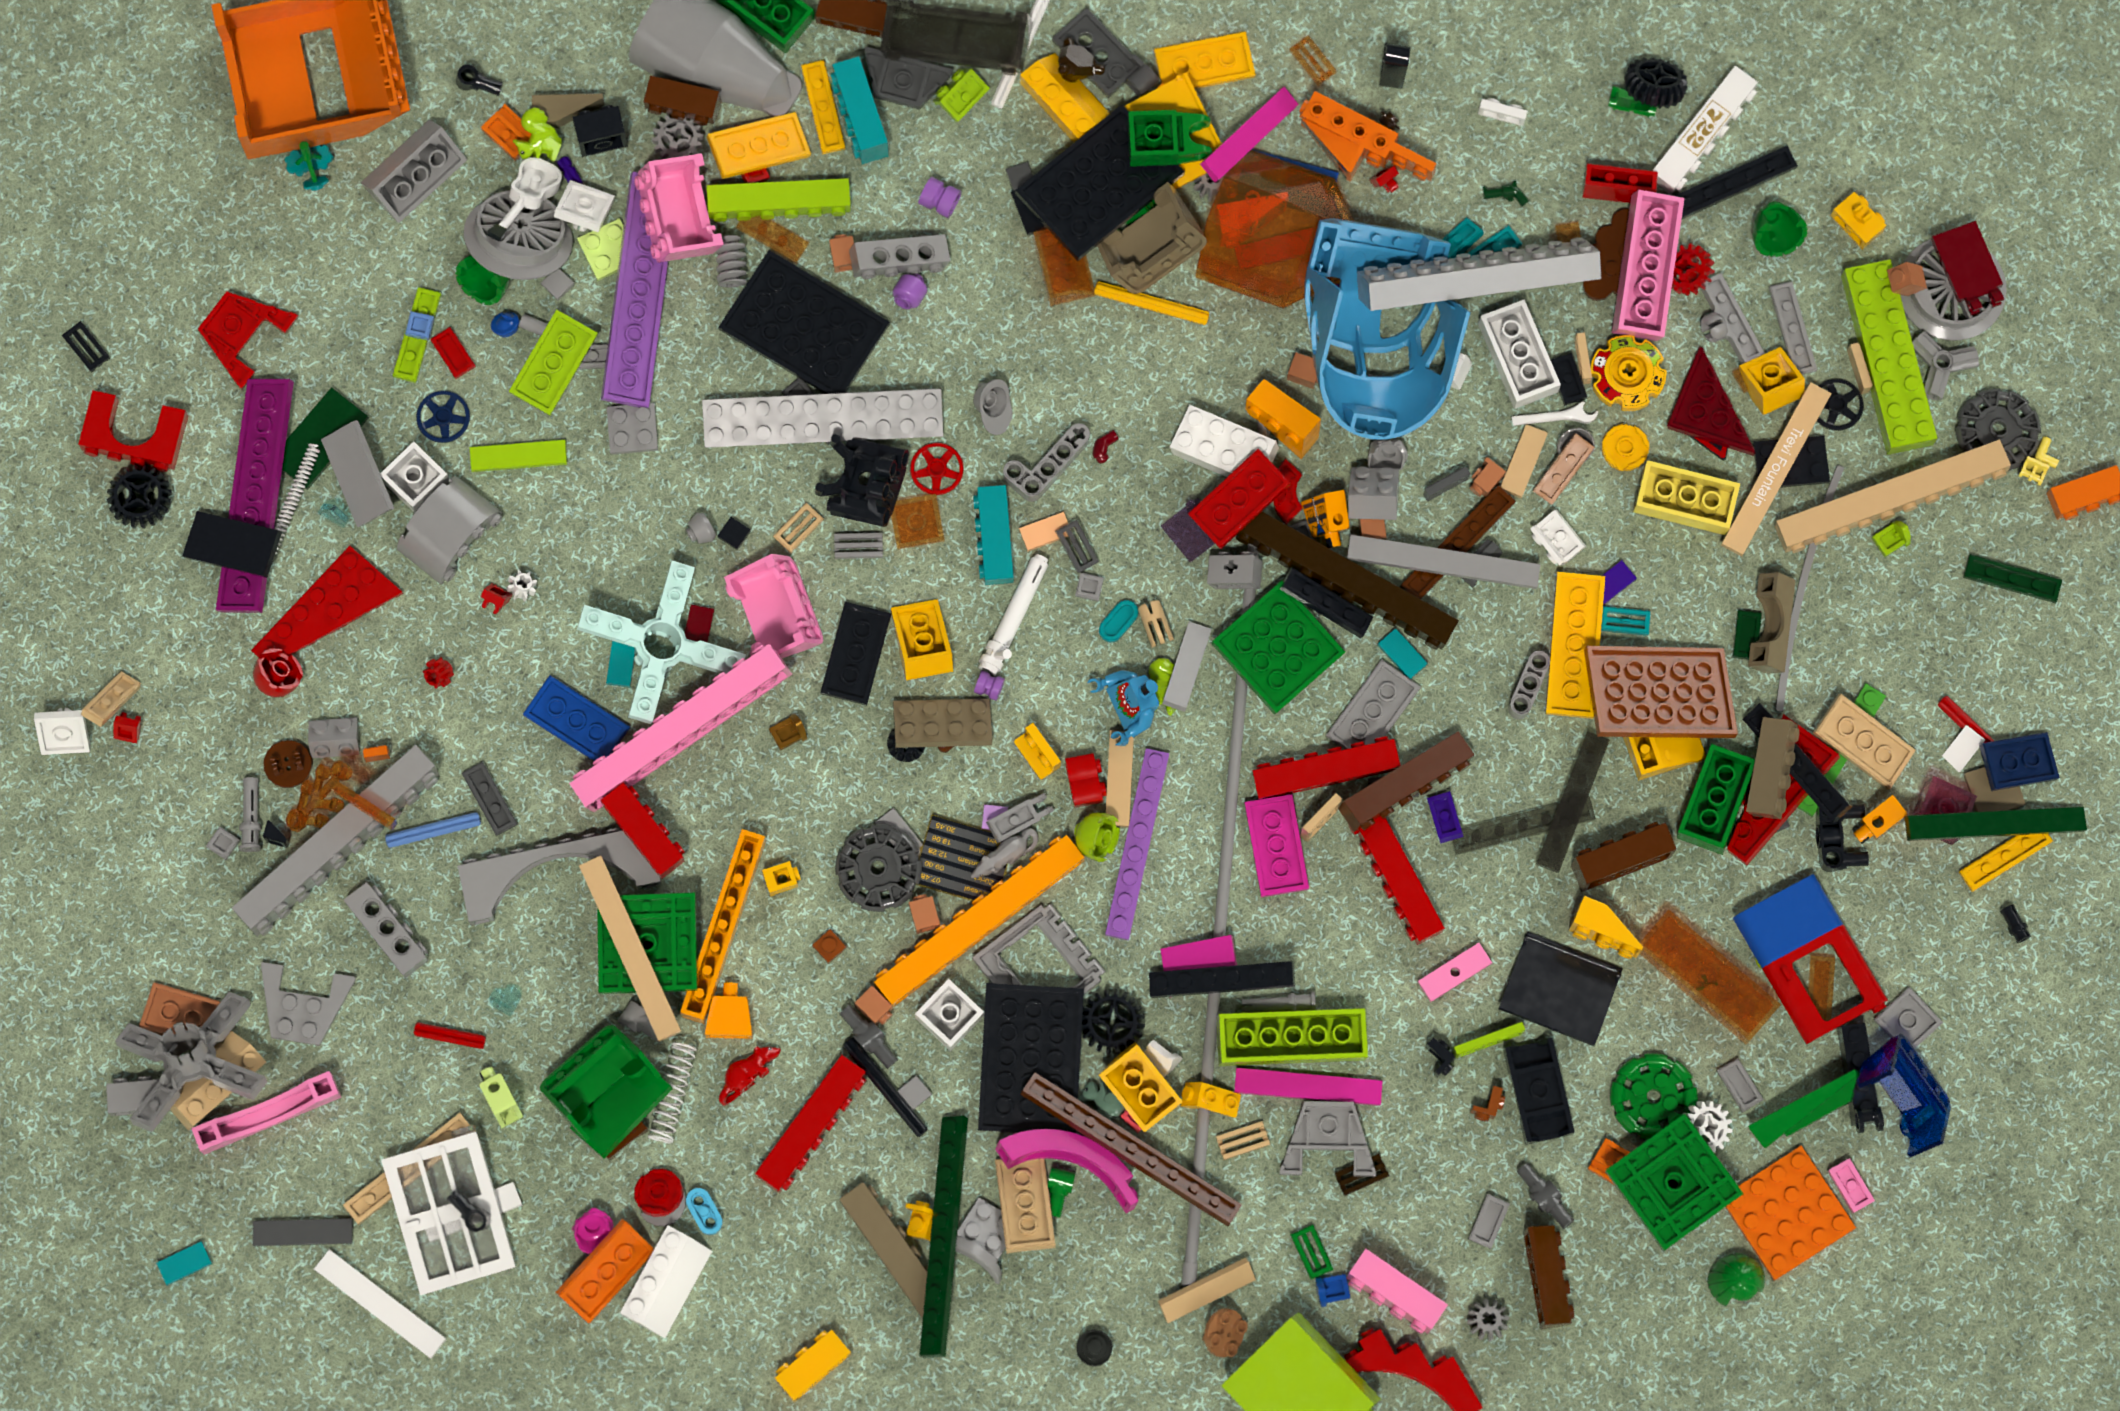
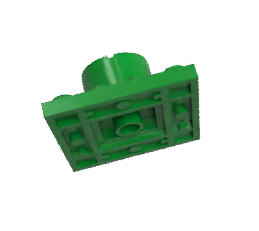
(668, 925)
(1699, 1177)

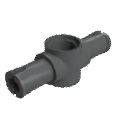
(868, 1036)
(1545, 1195)

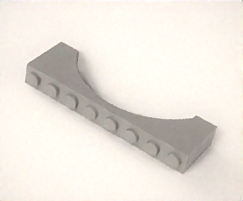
(488, 880)

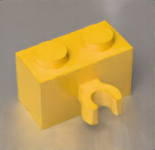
(1859, 220)

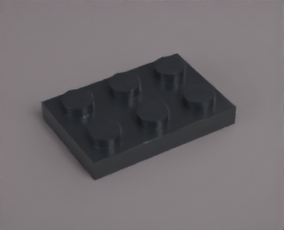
(1809, 466)

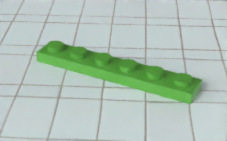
(1869, 701)

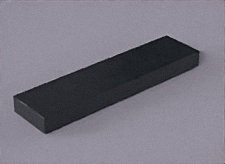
(1326, 603)

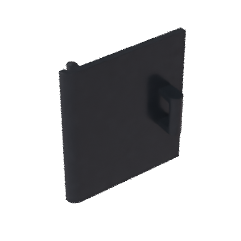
(1560, 989)

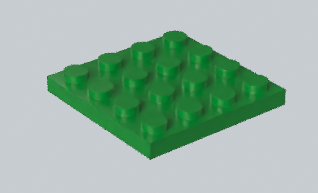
(1277, 648)

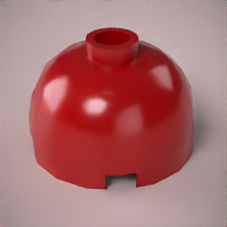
(277, 673)

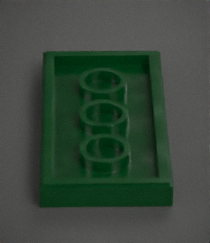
(325, 418)

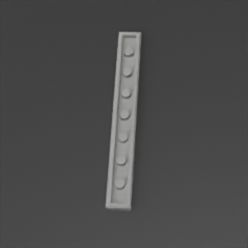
(1443, 561)

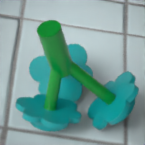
(309, 162)

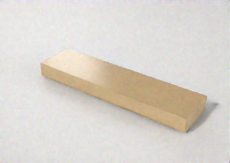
(1119, 780)
(1206, 1290)

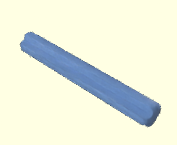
(432, 830)

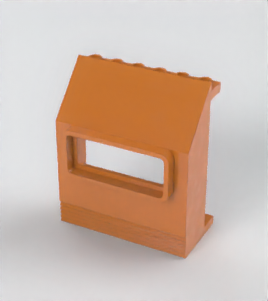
(272, 77)

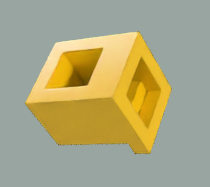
(773, 873)

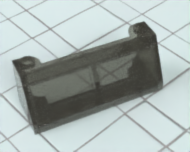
(956, 36)

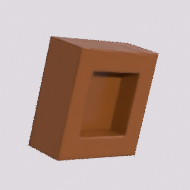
(829, 946)

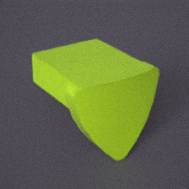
(1892, 537)

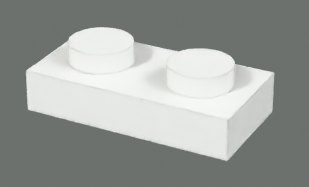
(1512, 113)

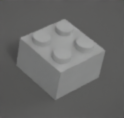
(1373, 493)

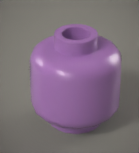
(909, 291)

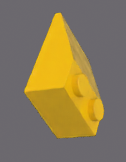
(922, 639)

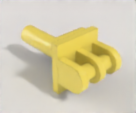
(2036, 467)

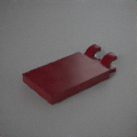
(1968, 266)

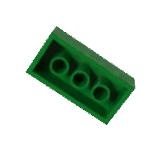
(775, 20)
(1716, 799)

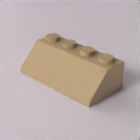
(202, 1095)

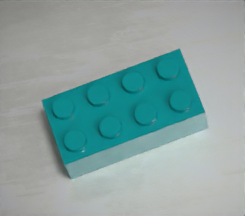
(860, 111)

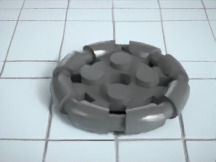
(2007, 417)
(891, 875)

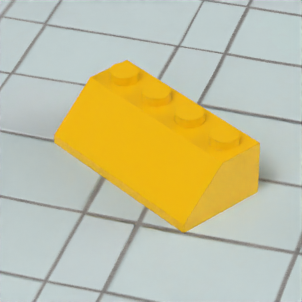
(1065, 102)

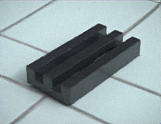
(97, 362)

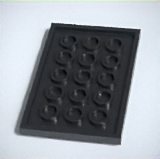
(1093, 187)
(803, 325)
(1025, 1034)

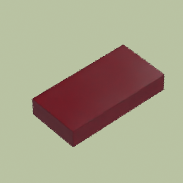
(699, 623)

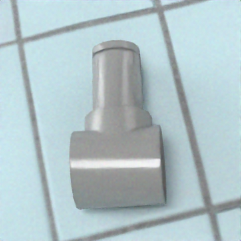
(637, 1020)

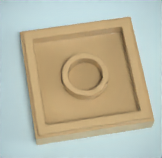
(1321, 817)

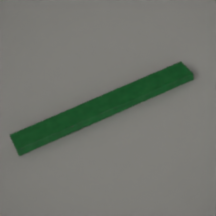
(1995, 823)

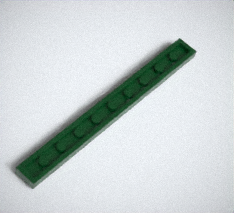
(943, 1237)

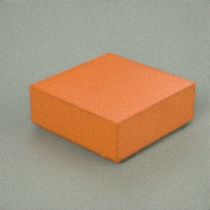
(376, 753)

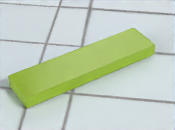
(413, 349)
(518, 455)

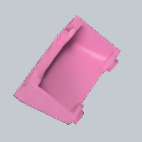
(776, 605)

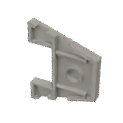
(301, 1016)
(1328, 1127)

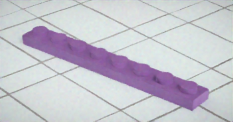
(1137, 844)

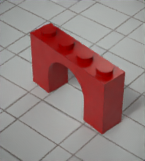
(159, 450)

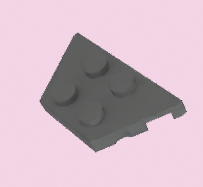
(904, 81)

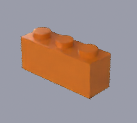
(2085, 493)

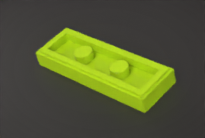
(1488, 1040)

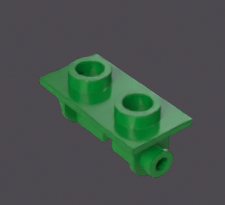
(1621, 101)

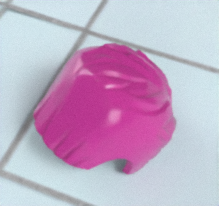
(591, 1229)

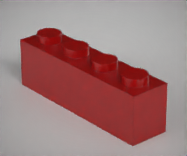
(642, 830)

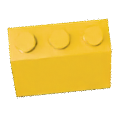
(1140, 1087)

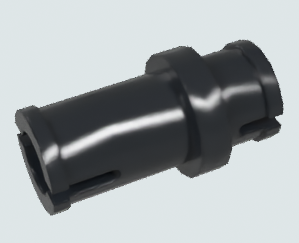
(2017, 927)

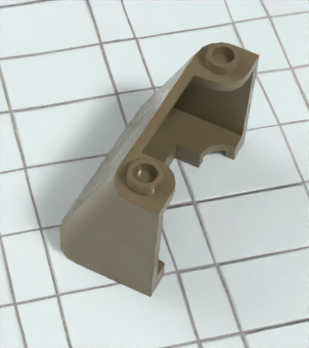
(1153, 243)

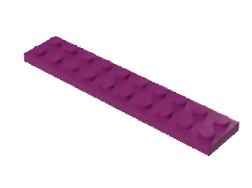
(256, 482)

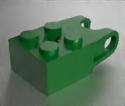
(1171, 134)

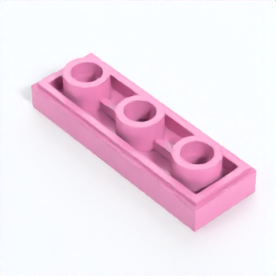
(1467, 964)

